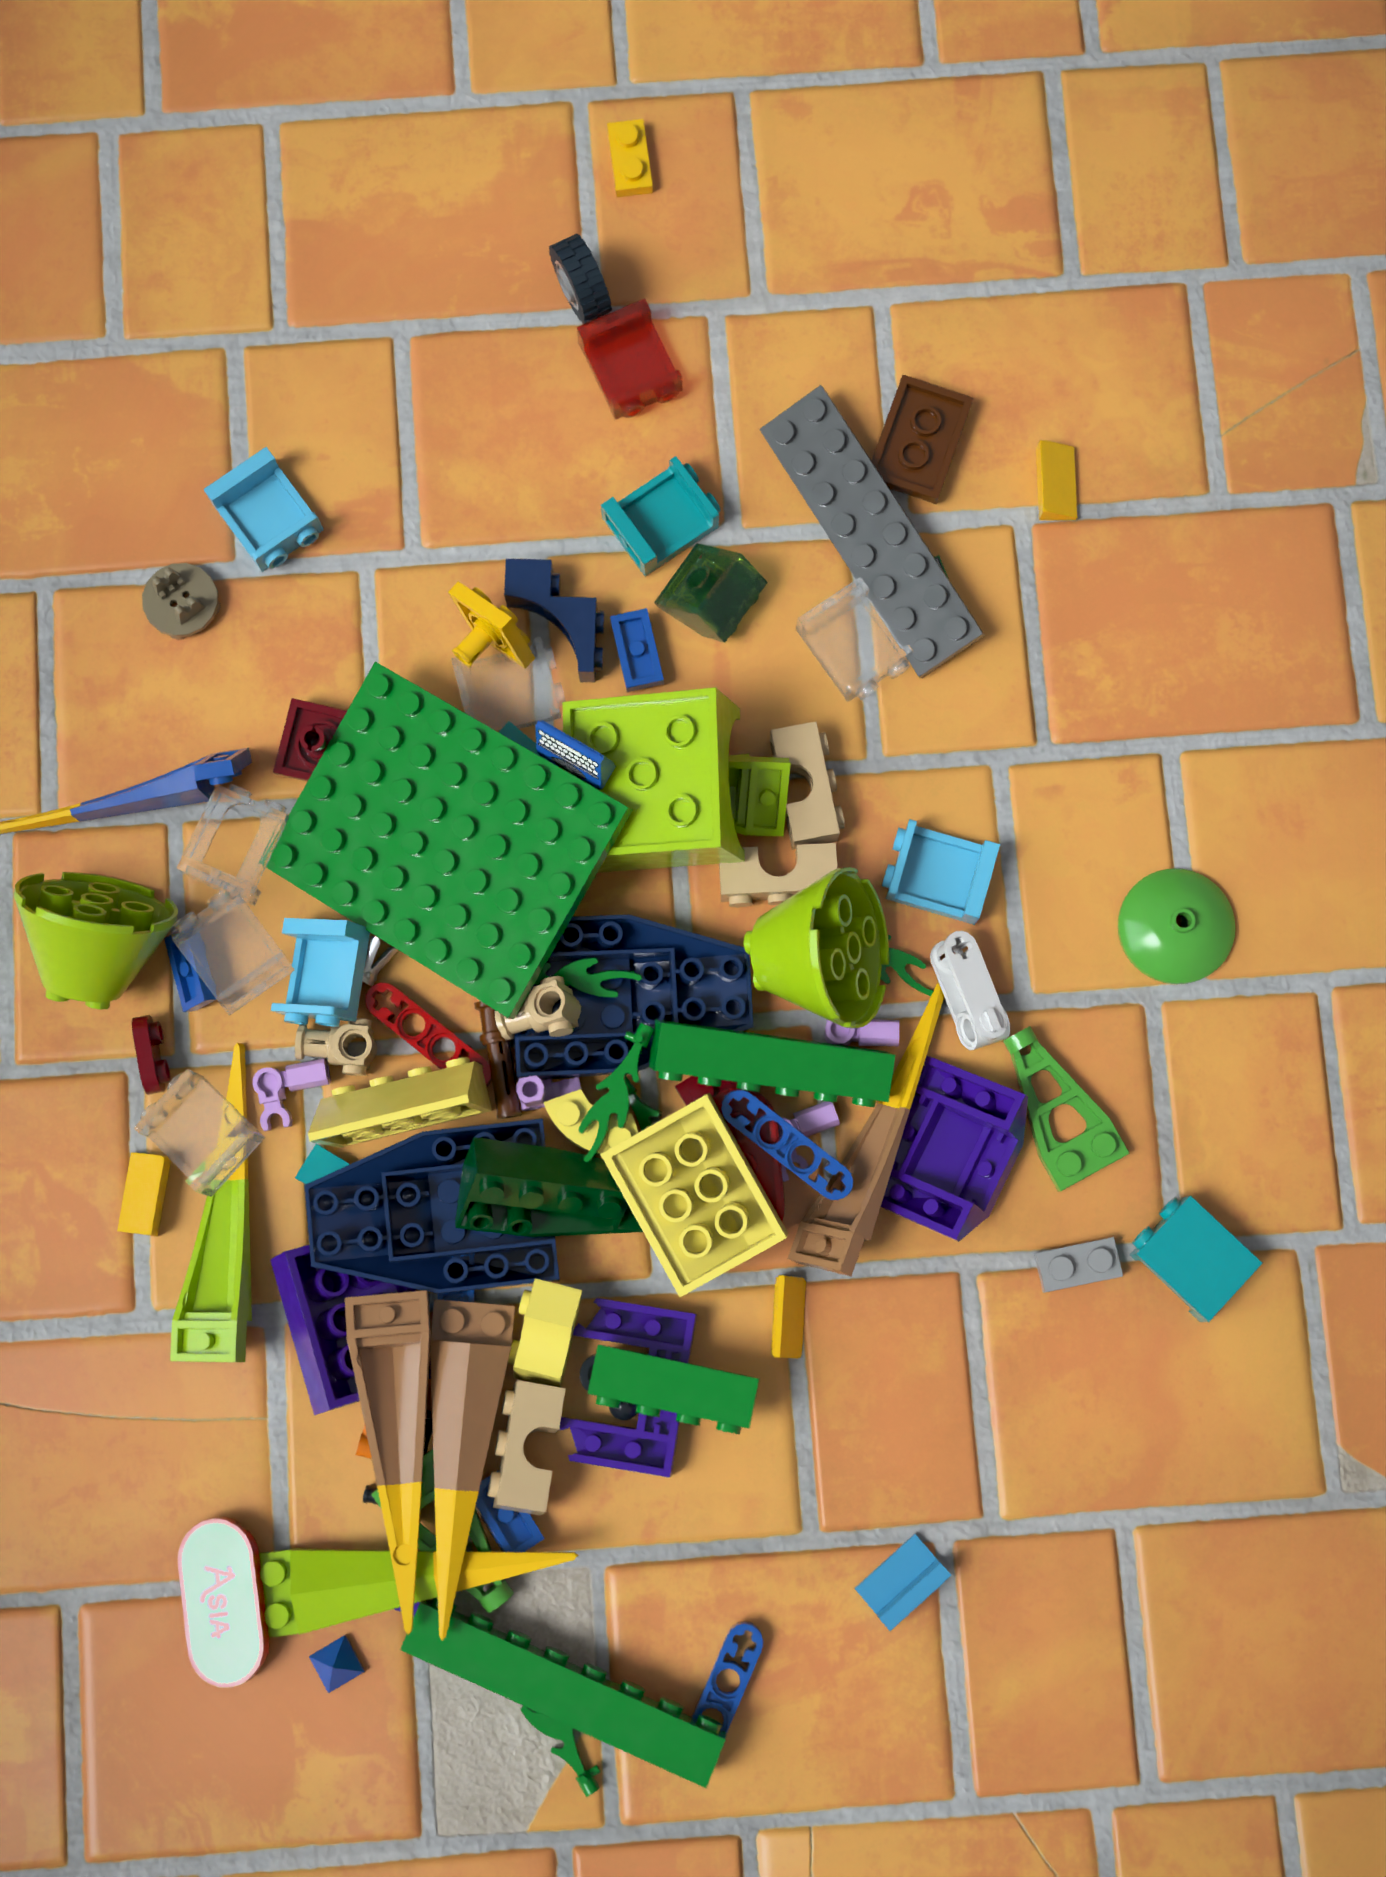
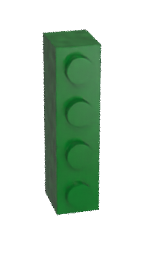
(673, 1387)

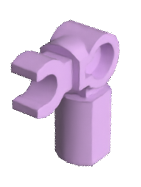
(876, 1033)
(271, 1086)
(534, 1091)
(809, 1122)

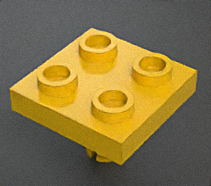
(489, 627)

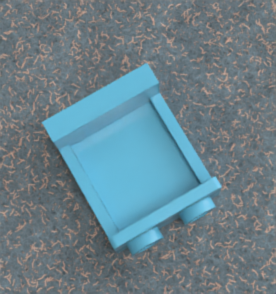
(264, 510)
(940, 873)
(327, 971)

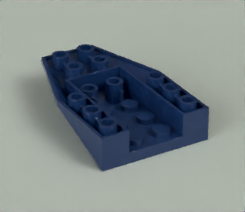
(682, 982)
(397, 1216)

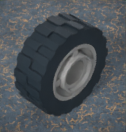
(580, 278)

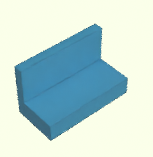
(902, 1582)

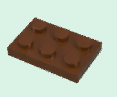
(920, 438)

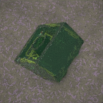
(712, 591)

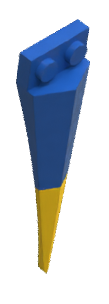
(176, 788)

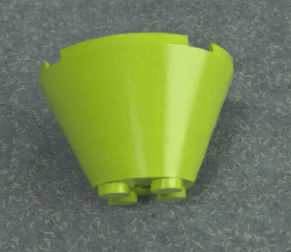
(90, 933)
(824, 949)

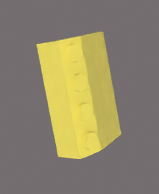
(400, 1105)
(694, 1195)

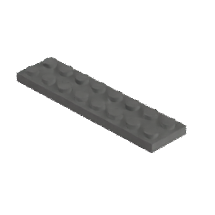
(871, 531)

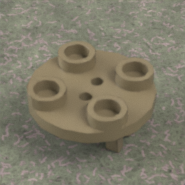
(191, 613)

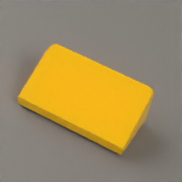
(1056, 481)
(144, 1194)
(788, 1317)

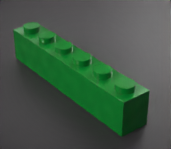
(771, 1061)

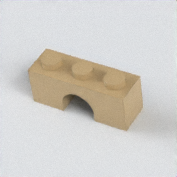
(815, 817)
(749, 882)
(518, 1483)

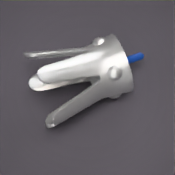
(371, 972)

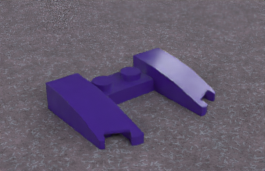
(654, 1441)

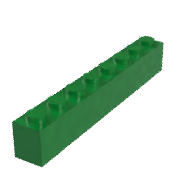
(567, 1692)

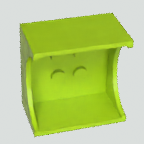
(668, 770)

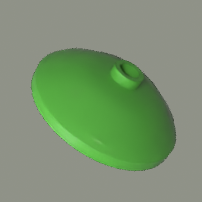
(1155, 940)

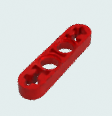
(432, 1033)

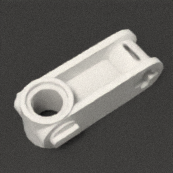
(969, 991)

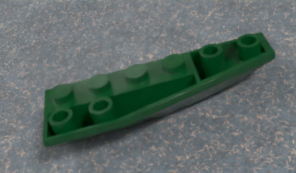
(539, 1192)

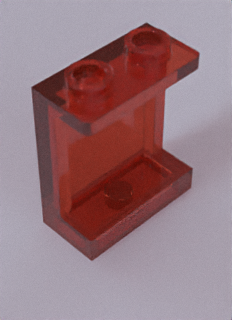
(629, 360)

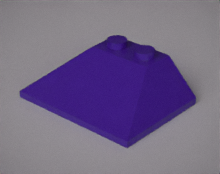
(955, 1150)

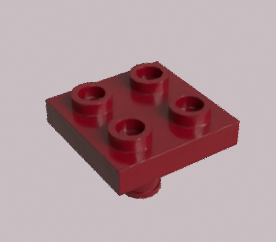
(305, 738)

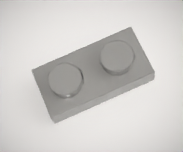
(1078, 1264)

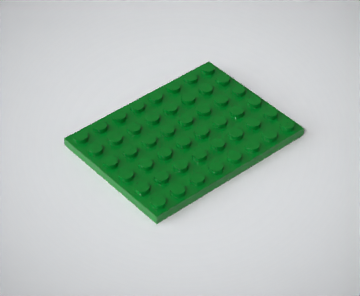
(447, 839)

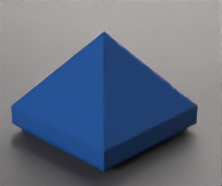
(336, 1663)

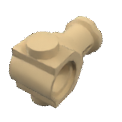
(537, 1011)
(336, 1045)

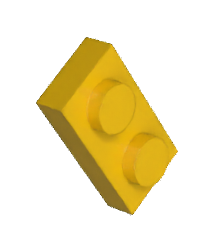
(629, 158)

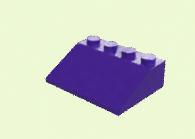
(317, 1323)

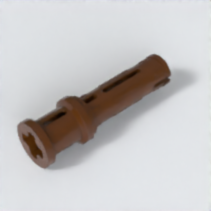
(500, 1063)

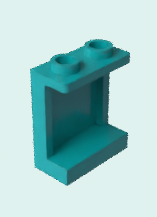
(662, 517)
(1195, 1257)

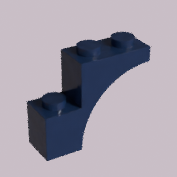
(531, 587)

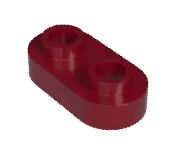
(147, 1038)

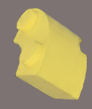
(569, 1111)
(546, 1333)

